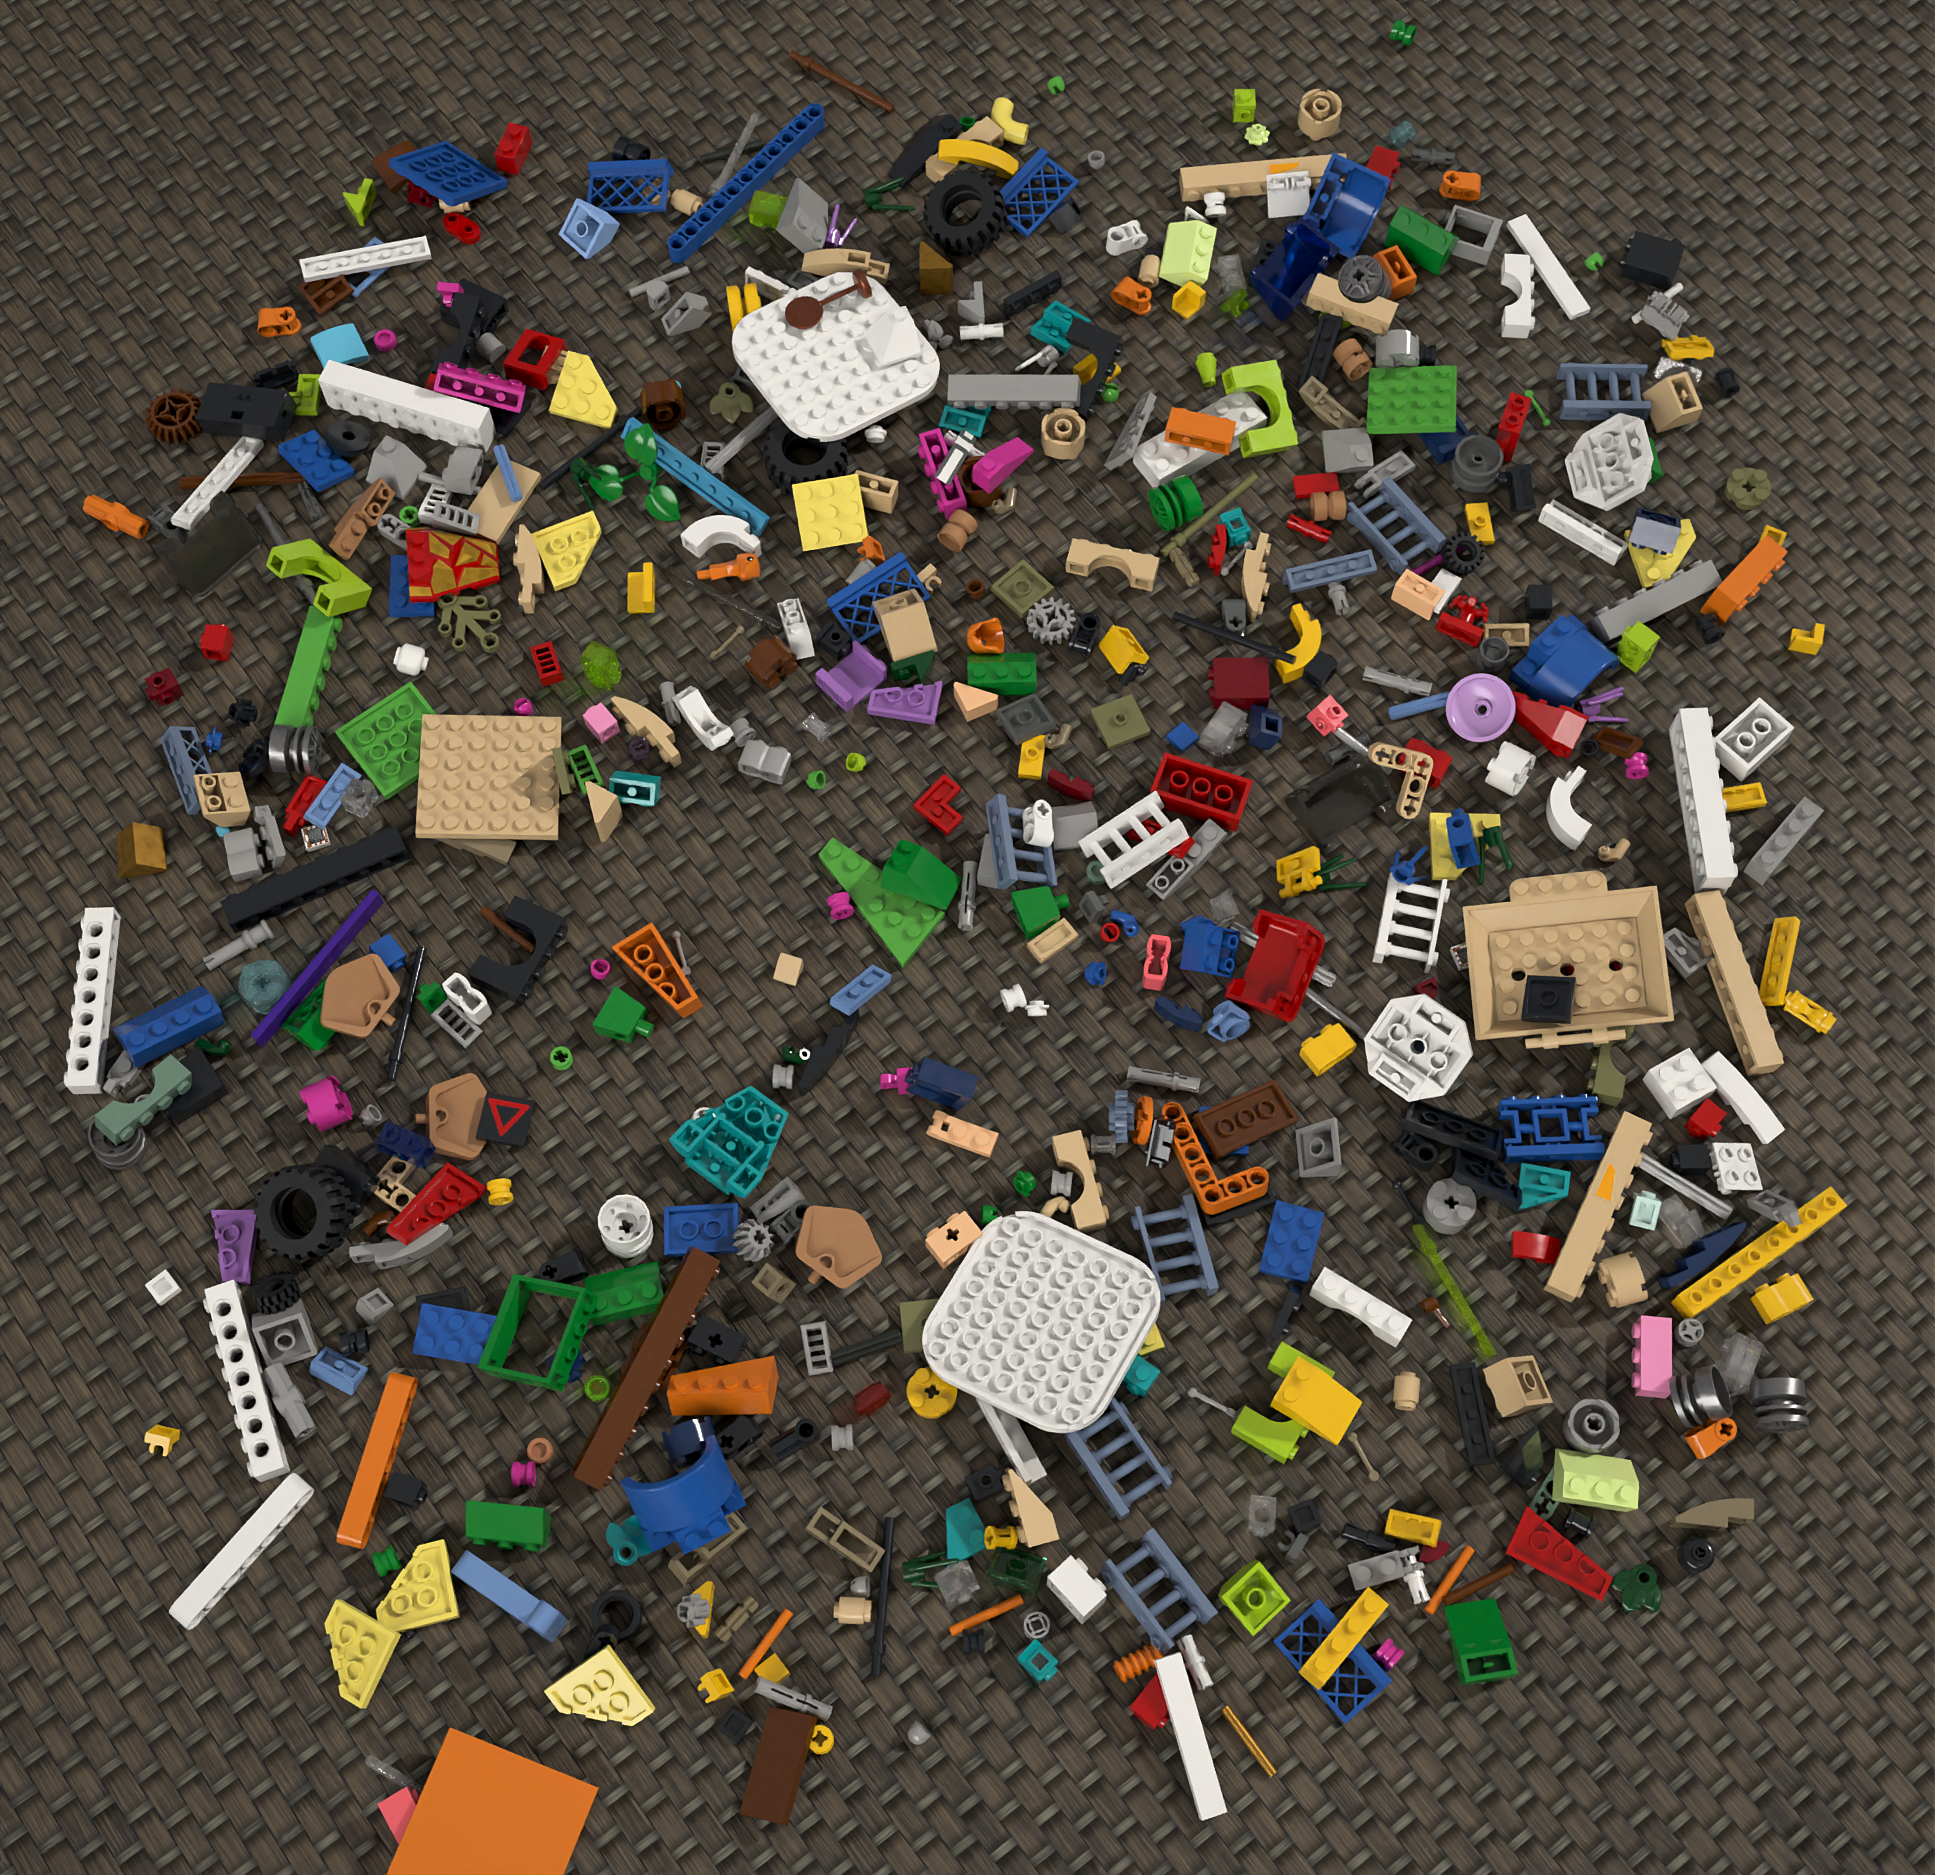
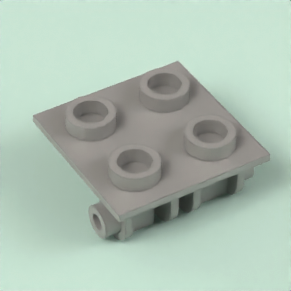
(1662, 318)

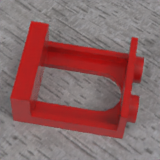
(530, 374)
(1512, 424)

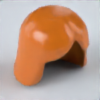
(989, 631)

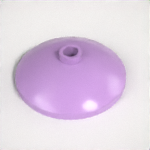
(1469, 696)

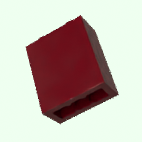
(1239, 682)

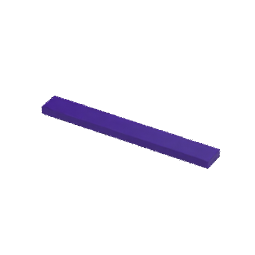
(317, 968)

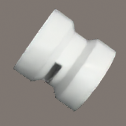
(1215, 205)

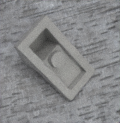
(973, 309)

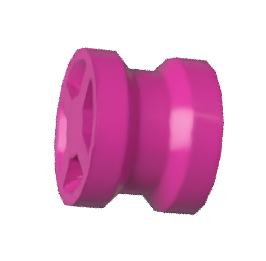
(1637, 766)
(840, 905)
(523, 1474)
(1388, 1654)

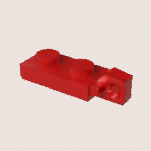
(301, 802)

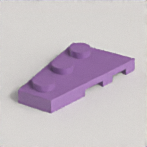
(909, 704)
(236, 1243)

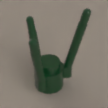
(874, 196)
(583, 471)
(1493, 838)
(1324, 873)
(915, 1568)

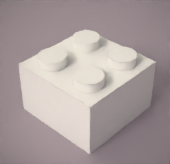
(1679, 1083)
(1077, 1589)

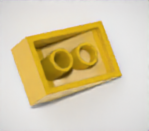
(1316, 1401)

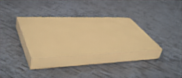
(495, 504)

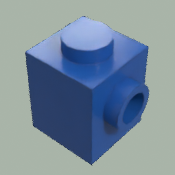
(389, 952)

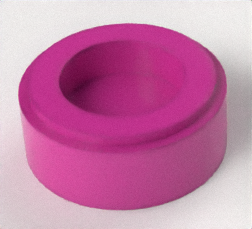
(385, 340)

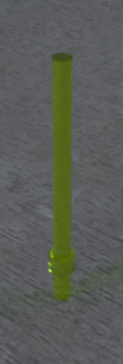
(1429, 1248)

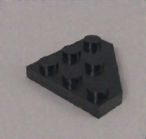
(1485, 1178)

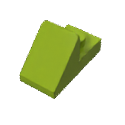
(361, 203)

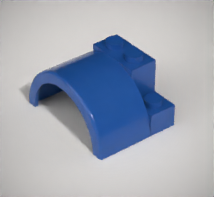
(1348, 205)
(1566, 662)
(689, 1505)

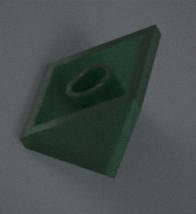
(1016, 1570)

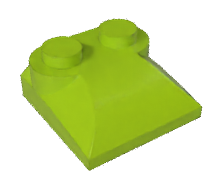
(1253, 1596)

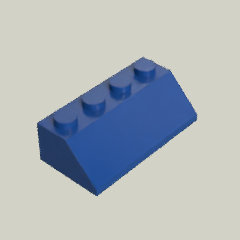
(169, 1026)

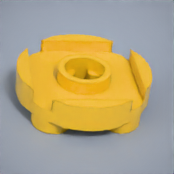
(919, 1400)

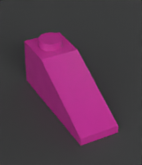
(1000, 463)

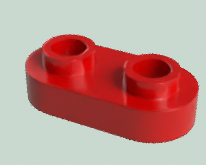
(458, 226)

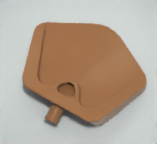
(358, 997)
(454, 1116)
(836, 1245)

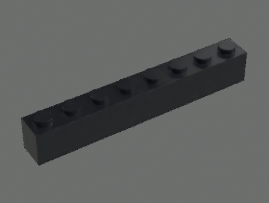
(314, 879)

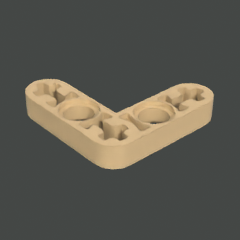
(1410, 766)
(394, 1181)

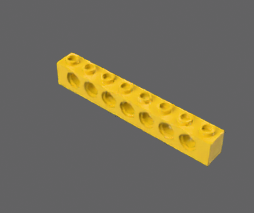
(1758, 1255)

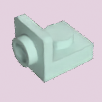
(1645, 1210)

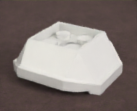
(1611, 462)
(1393, 1054)

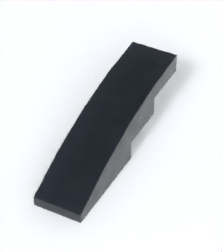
(825, 1056)

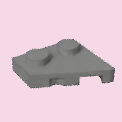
(1684, 952)

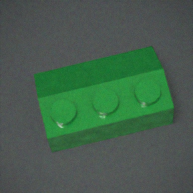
(1421, 240)
(1003, 673)
(306, 1024)
(626, 1292)
(507, 1525)

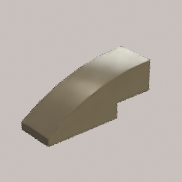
(1716, 1514)
(844, 1539)
(690, 1565)

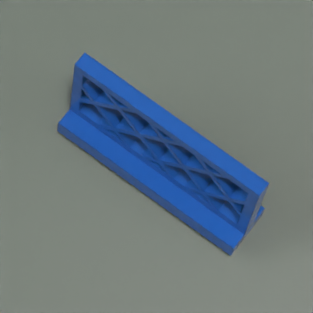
(630, 170)
(1023, 178)
(864, 586)
(1358, 1655)

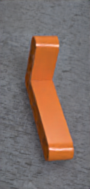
(1201, 1167)

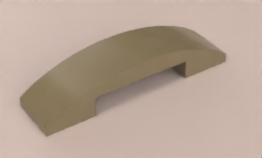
(1327, 408)

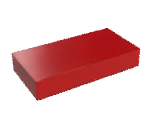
(1314, 483)

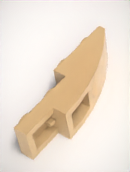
(830, 261)
(529, 568)
(1254, 578)
(646, 724)

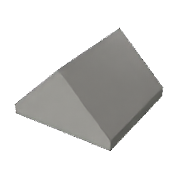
(1072, 824)
(1319, 1149)

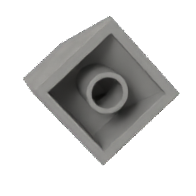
(284, 1335)

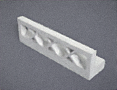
(1583, 532)
(1014, 1443)

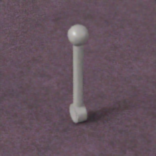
(1225, 570)
(676, 935)
(1192, 1392)

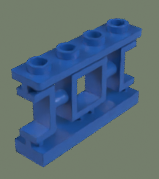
(1550, 1148)

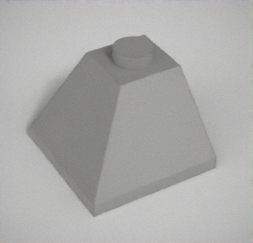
(1347, 450)
(395, 466)

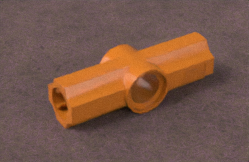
(116, 516)

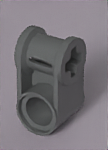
(161, 521)
(1234, 615)
(789, 1222)

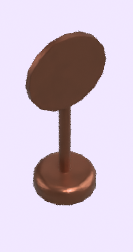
(807, 311)

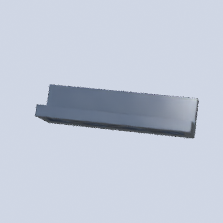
(1329, 571)
(183, 766)

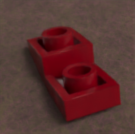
(1076, 789)

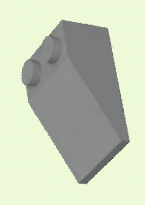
(804, 218)

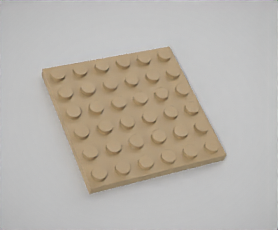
(488, 777)

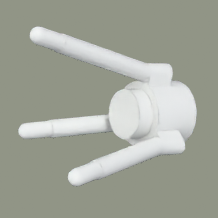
(1045, 357)

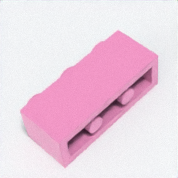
(1652, 1356)

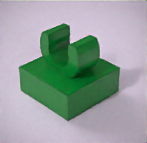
(431, 996)

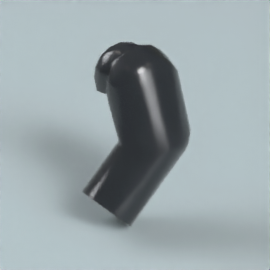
(1128, 674)

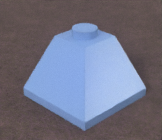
(588, 228)

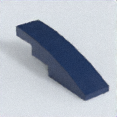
(1706, 1251)

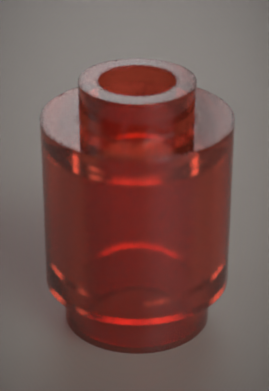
(871, 1399)

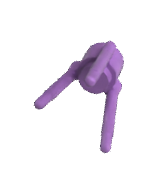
(833, 237)
(1591, 706)

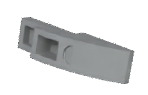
(1178, 871)
(395, 1253)

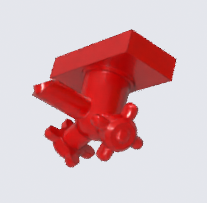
(1461, 625)

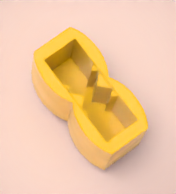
(1327, 1049)
(1781, 1298)

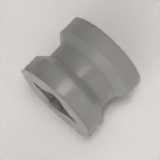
(742, 732)
(783, 1076)
(1061, 1183)
(1692, 1328)
(842, 1437)

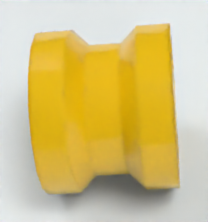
(500, 1191)
(821, 1744)

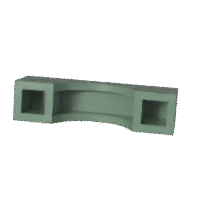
(121, 1120)

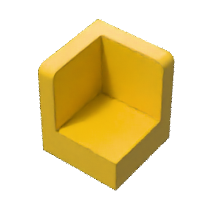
(1188, 300)
(1807, 641)

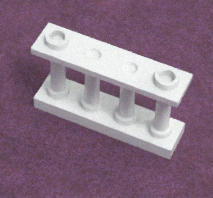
(1142, 854)
(1388, 927)

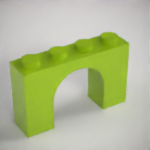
(1266, 381)
(344, 588)
(1273, 1437)

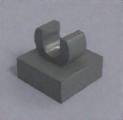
(1093, 906)
(1295, 1547)

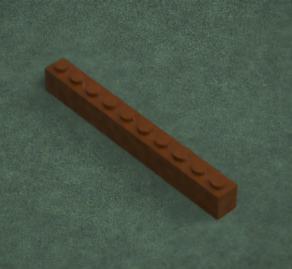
(645, 1368)

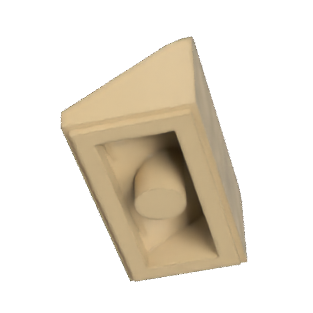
(1513, 633)

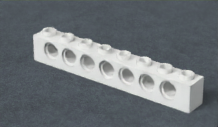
(92, 1078)
(275, 1461)

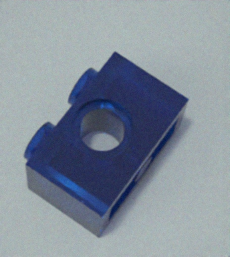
(405, 1145)

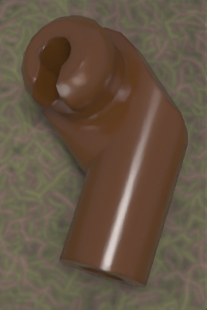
(377, 1220)

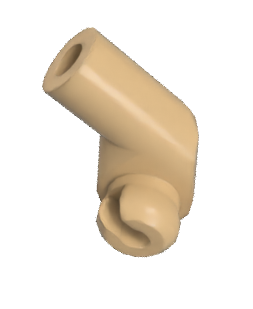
(1613, 854)
(1054, 1204)

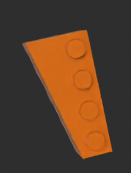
(1745, 580)
(725, 1389)

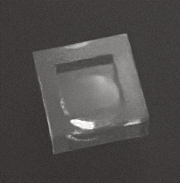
(1224, 908)

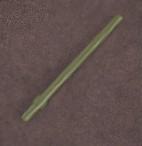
(1180, 538)

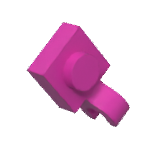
(895, 1081)

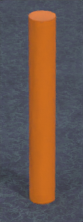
(1449, 1579)
(986, 1615)
(765, 1643)

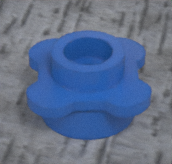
(214, 740)
(1095, 973)

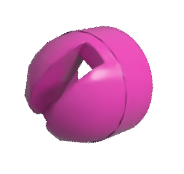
(524, 707)
(603, 966)

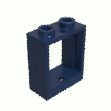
(941, 1083)

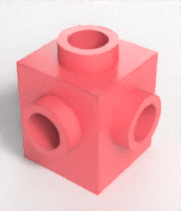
(1327, 716)

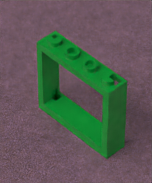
(509, 1319)

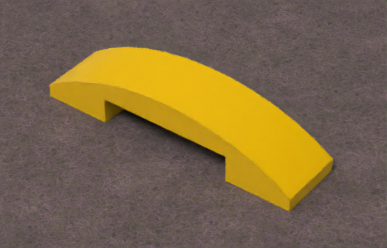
(978, 153)

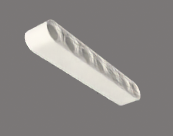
(241, 1551)

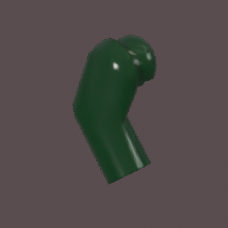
(214, 1050)
(795, 1058)

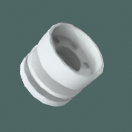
(623, 1213)

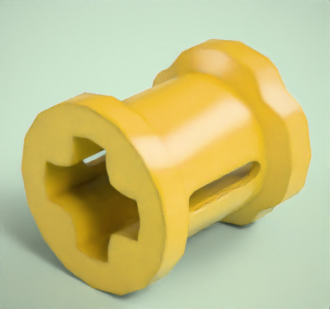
(1000, 1537)

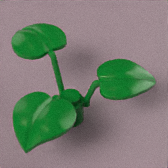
(640, 445)

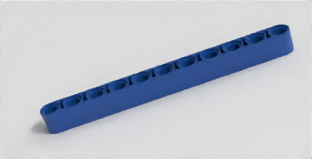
(745, 182)

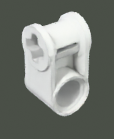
(1124, 238)
(1037, 825)

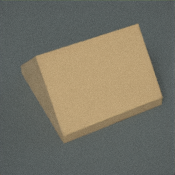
(605, 809)

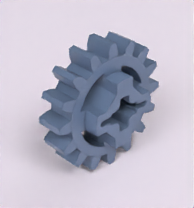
(1121, 1116)

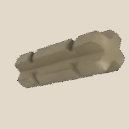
(1184, 567)
(737, 1618)

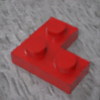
(935, 808)

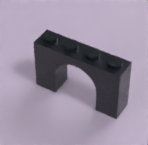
(1105, 348)
(518, 981)

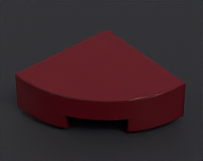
(1427, 987)
(1431, 1554)

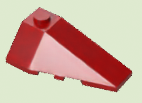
(1551, 726)

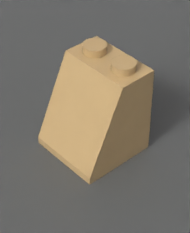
(905, 625)

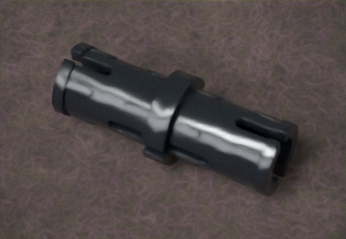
(1367, 1539)

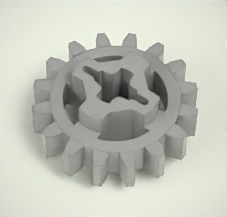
(1045, 614)

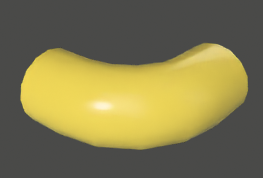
(1001, 115)

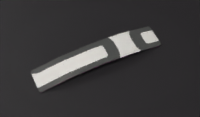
(955, 457)

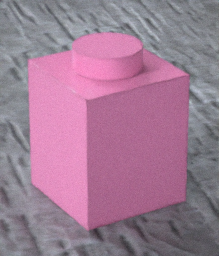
(601, 723)

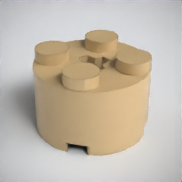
(1319, 114)
(1062, 434)
(1622, 1279)

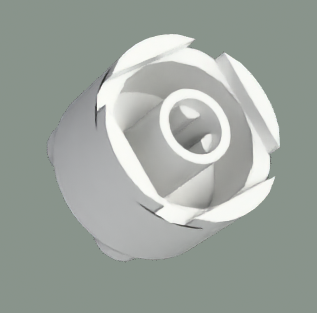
(1510, 768)

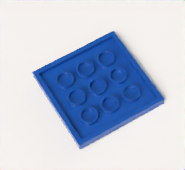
(448, 173)

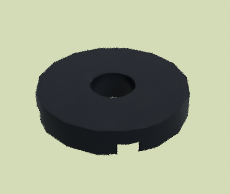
(348, 429)

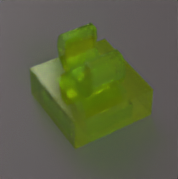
(1234, 301)

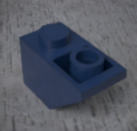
(1264, 727)

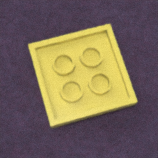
(830, 512)

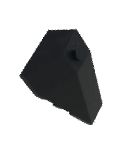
(922, 146)
(1525, 1459)

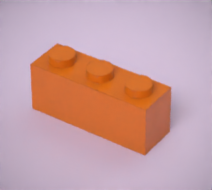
(1200, 430)

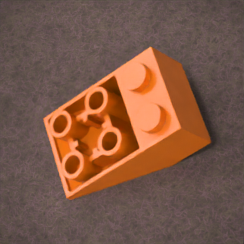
(1399, 271)

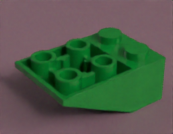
(1479, 1642)

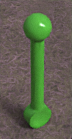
(1546, 421)

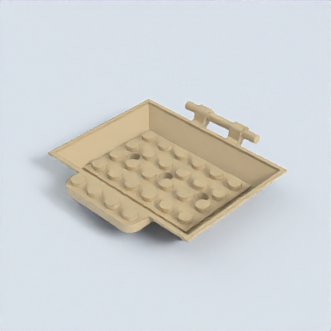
(1562, 924)

